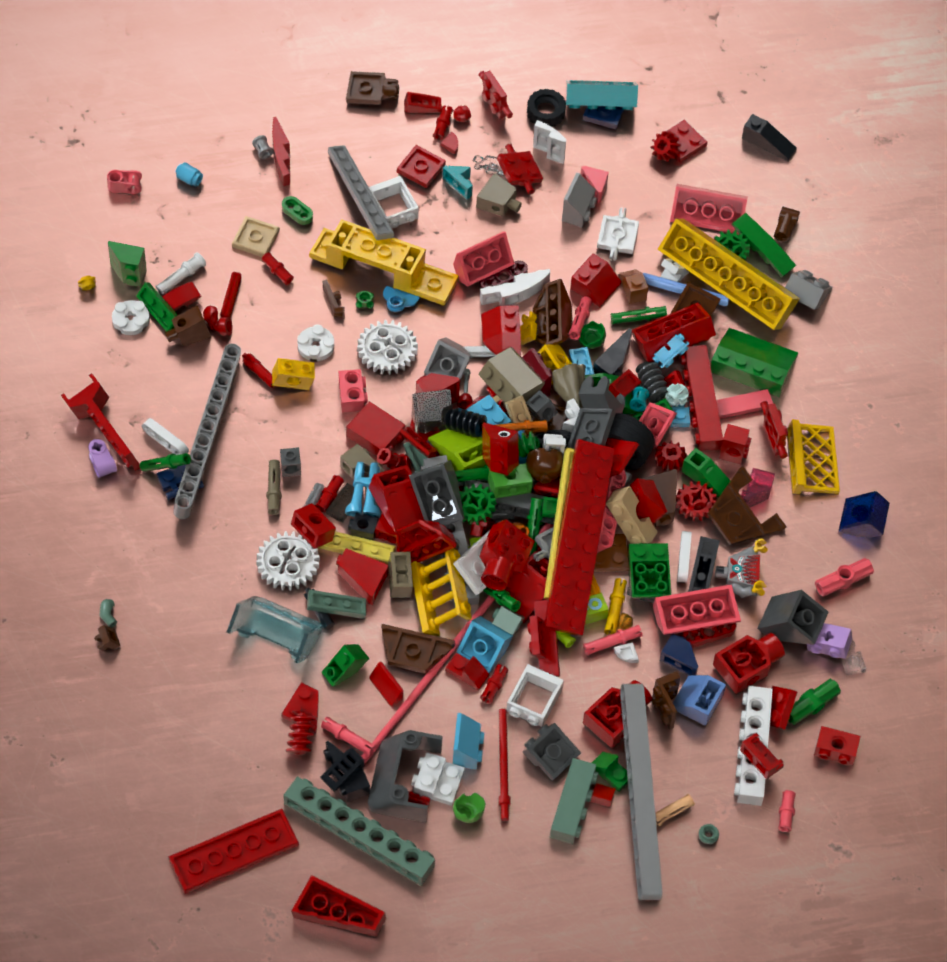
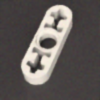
(164, 437)
(684, 556)

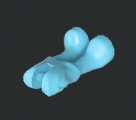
(370, 507)

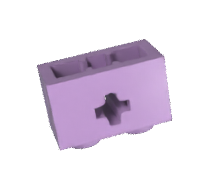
(832, 641)

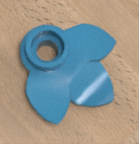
(398, 297)

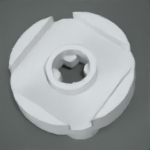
(127, 308)
(312, 334)

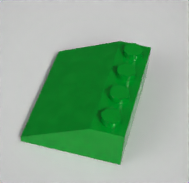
(753, 361)

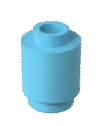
(189, 174)

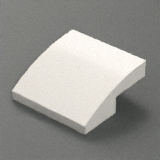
(549, 141)

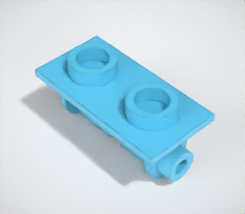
(677, 347)

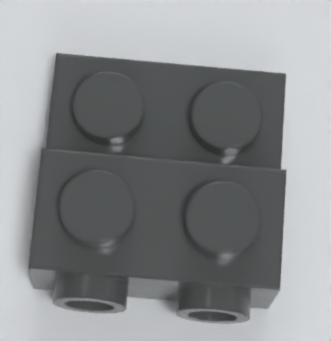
(551, 750)

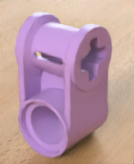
(101, 458)

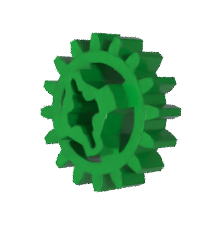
(735, 243)
(482, 498)

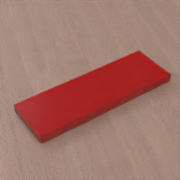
(233, 851)

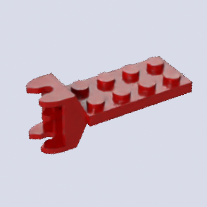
(90, 404)

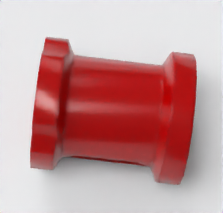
(388, 458)

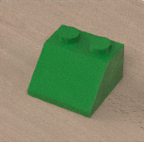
(128, 262)

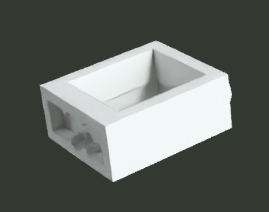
(395, 186)
(541, 679)

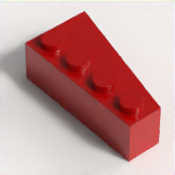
(336, 908)

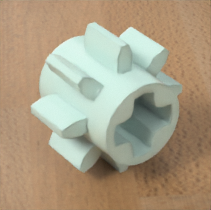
(677, 394)

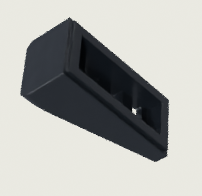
(338, 764)

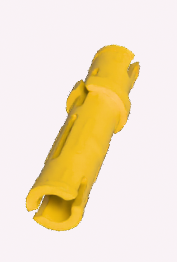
(616, 599)

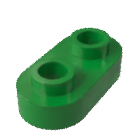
(298, 211)

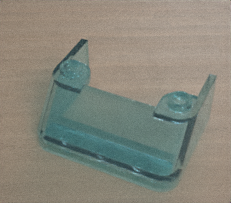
(277, 625)

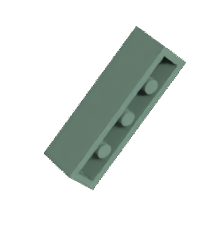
(573, 800)

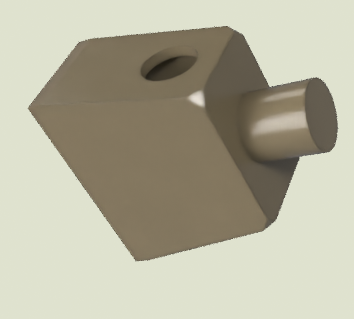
(498, 196)

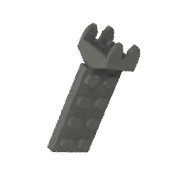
(597, 412)

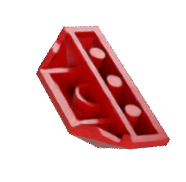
(501, 328)
(424, 540)

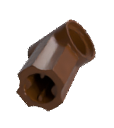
(786, 221)

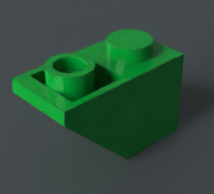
(345, 664)

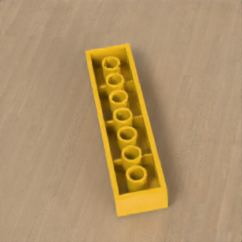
(728, 274)

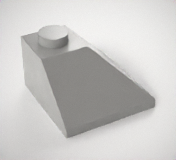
(448, 359)

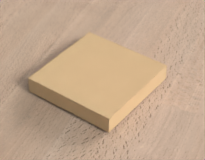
(255, 236)

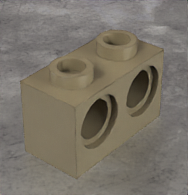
(400, 575)

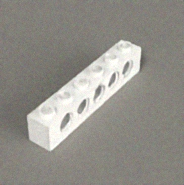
(759, 698)

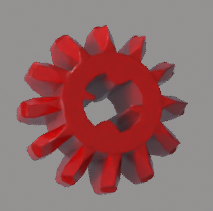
(665, 146)
(670, 456)

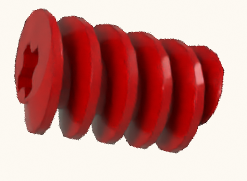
(300, 733)

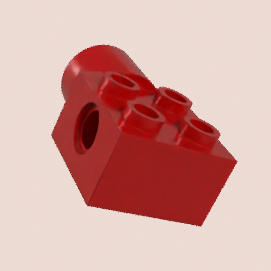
(504, 554)
(748, 660)
(605, 716)

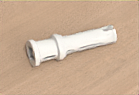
(187, 269)

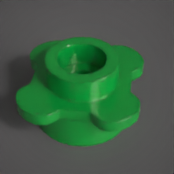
(364, 295)

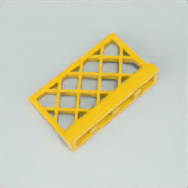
(797, 462)

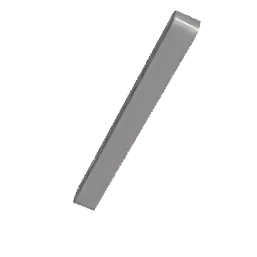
(220, 391)
(641, 792)

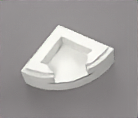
(627, 653)

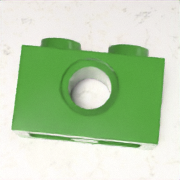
(515, 483)

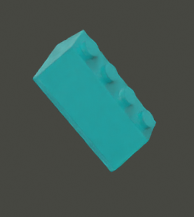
(601, 93)

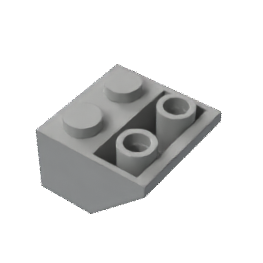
(808, 288)

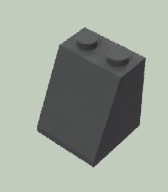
(793, 618)

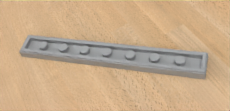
(360, 192)

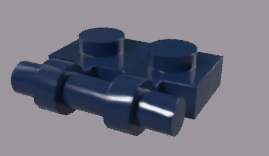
(171, 479)

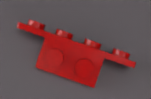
(543, 640)

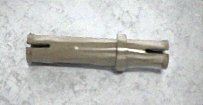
(274, 494)

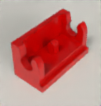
(760, 756)

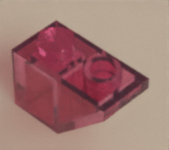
(759, 488)

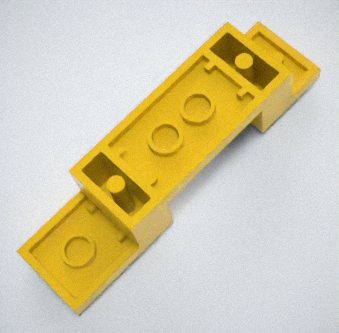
(391, 254)

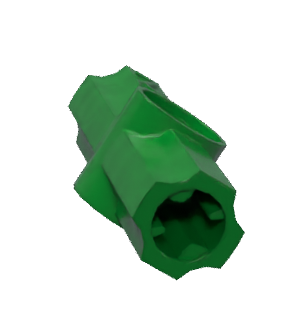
(813, 701)

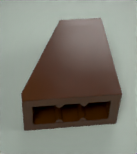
(666, 485)

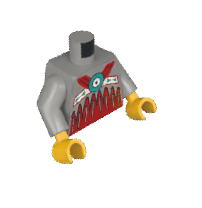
(744, 571)

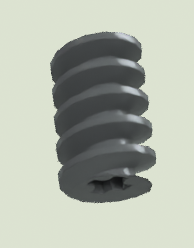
(652, 380)

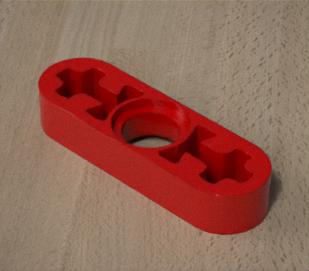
(724, 633)

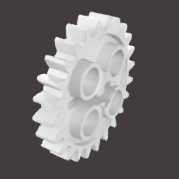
(387, 347)
(271, 554)

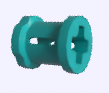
(639, 399)

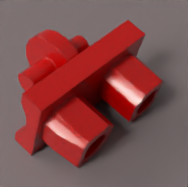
(481, 529)

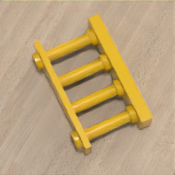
(424, 589)

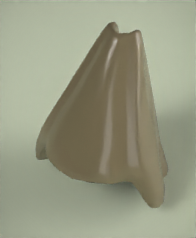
(568, 382)

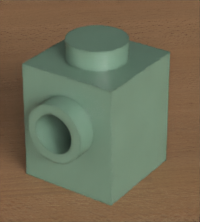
(507, 620)

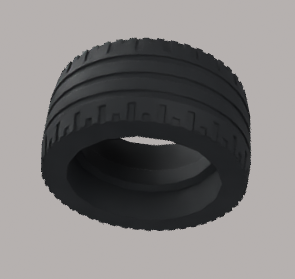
(630, 429)

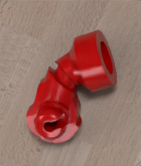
(223, 326)

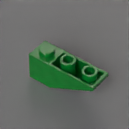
(703, 469)

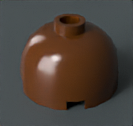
(544, 465)

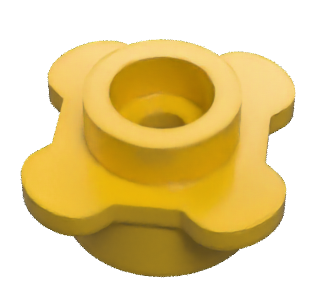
(87, 282)

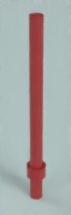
(504, 798)

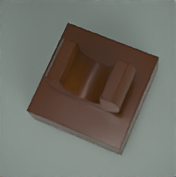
(108, 637)

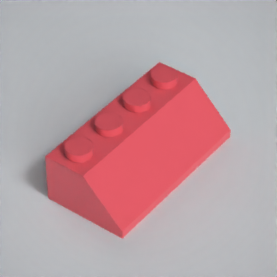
(707, 207)
(696, 610)

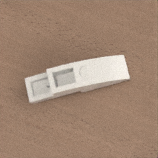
(522, 288)

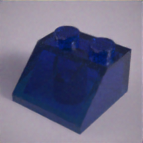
(864, 515)

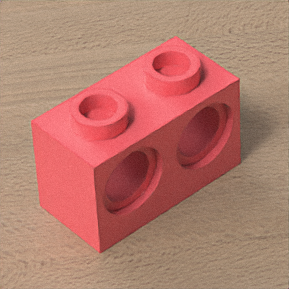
(352, 390)

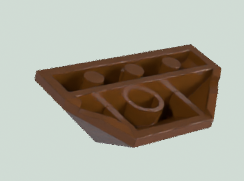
(553, 314)

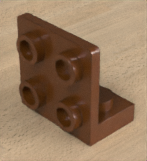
(663, 692)

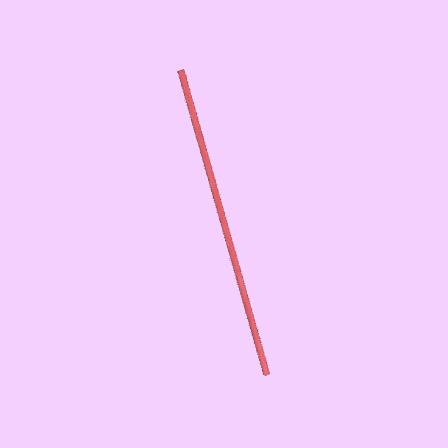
(430, 675)

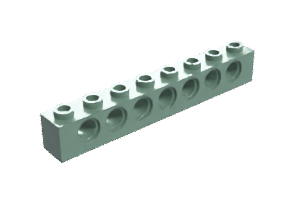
(417, 871)

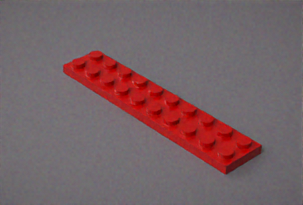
(579, 538)

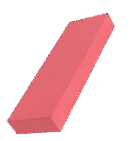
(742, 403)

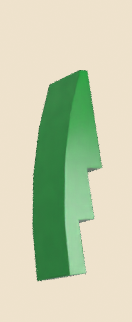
(764, 244)

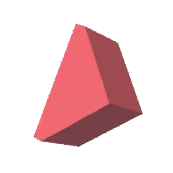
(597, 179)

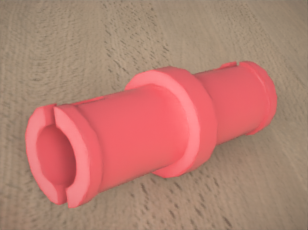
(786, 811)

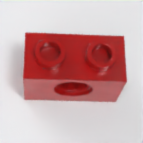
(735, 444)
(313, 525)
(846, 741)

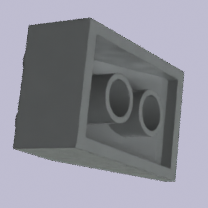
(438, 493)

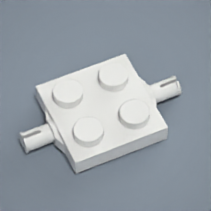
(618, 234)

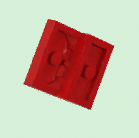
(418, 442)

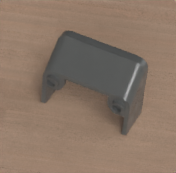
(385, 795)

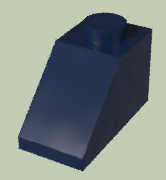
(679, 655)

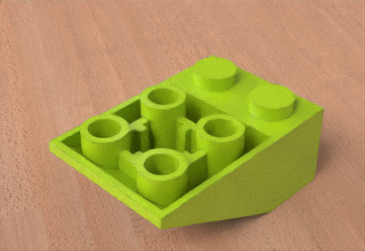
(461, 449)

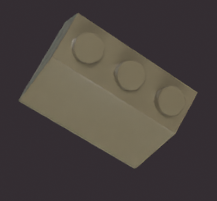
(511, 376)

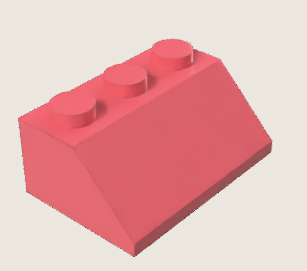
(483, 259)

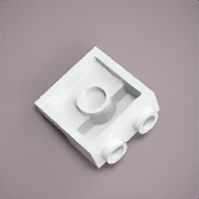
(437, 779)

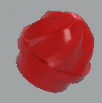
(462, 113)

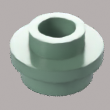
(708, 828)

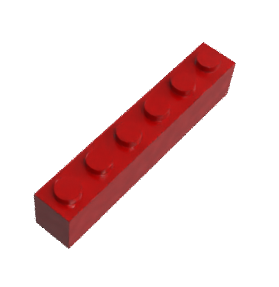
(702, 398)

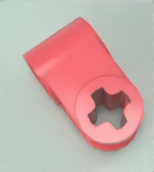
(122, 181)

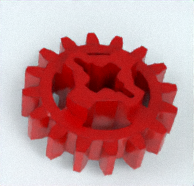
(697, 498)

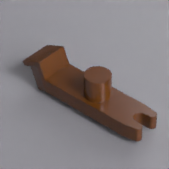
(332, 297)

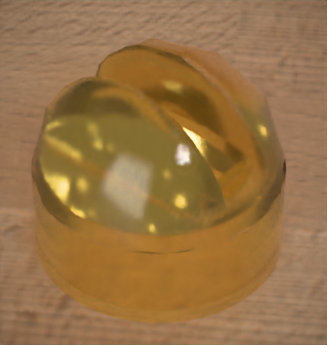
(625, 621)

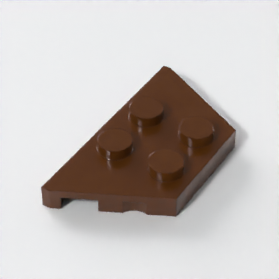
(414, 649)

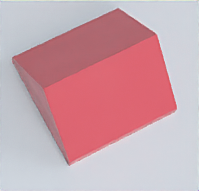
(657, 420)

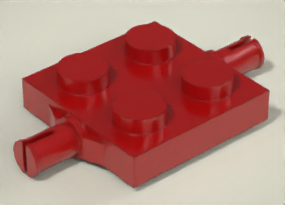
(495, 95)
(520, 168)
(774, 428)

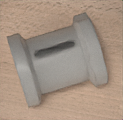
(263, 148)

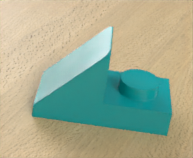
(458, 178)

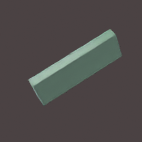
(336, 604)

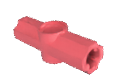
(853, 572)

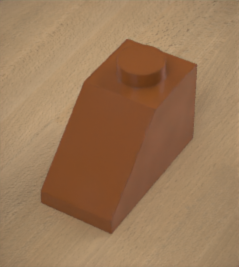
(634, 285)

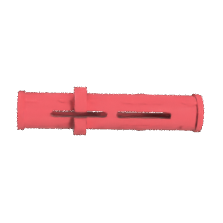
(581, 314)
(620, 637)
(348, 736)

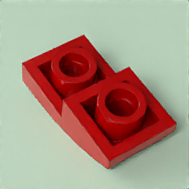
(182, 295)

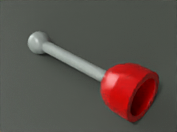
(465, 398)

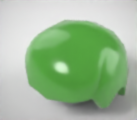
(469, 808)

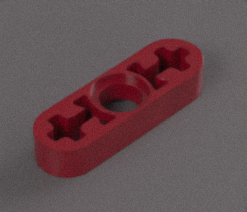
(507, 271)

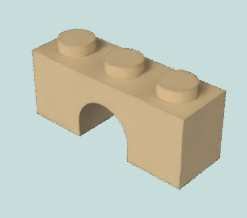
(623, 508)

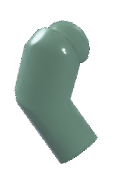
(105, 612)

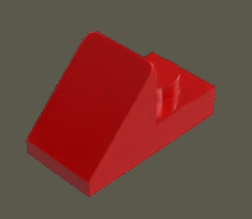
(467, 670)

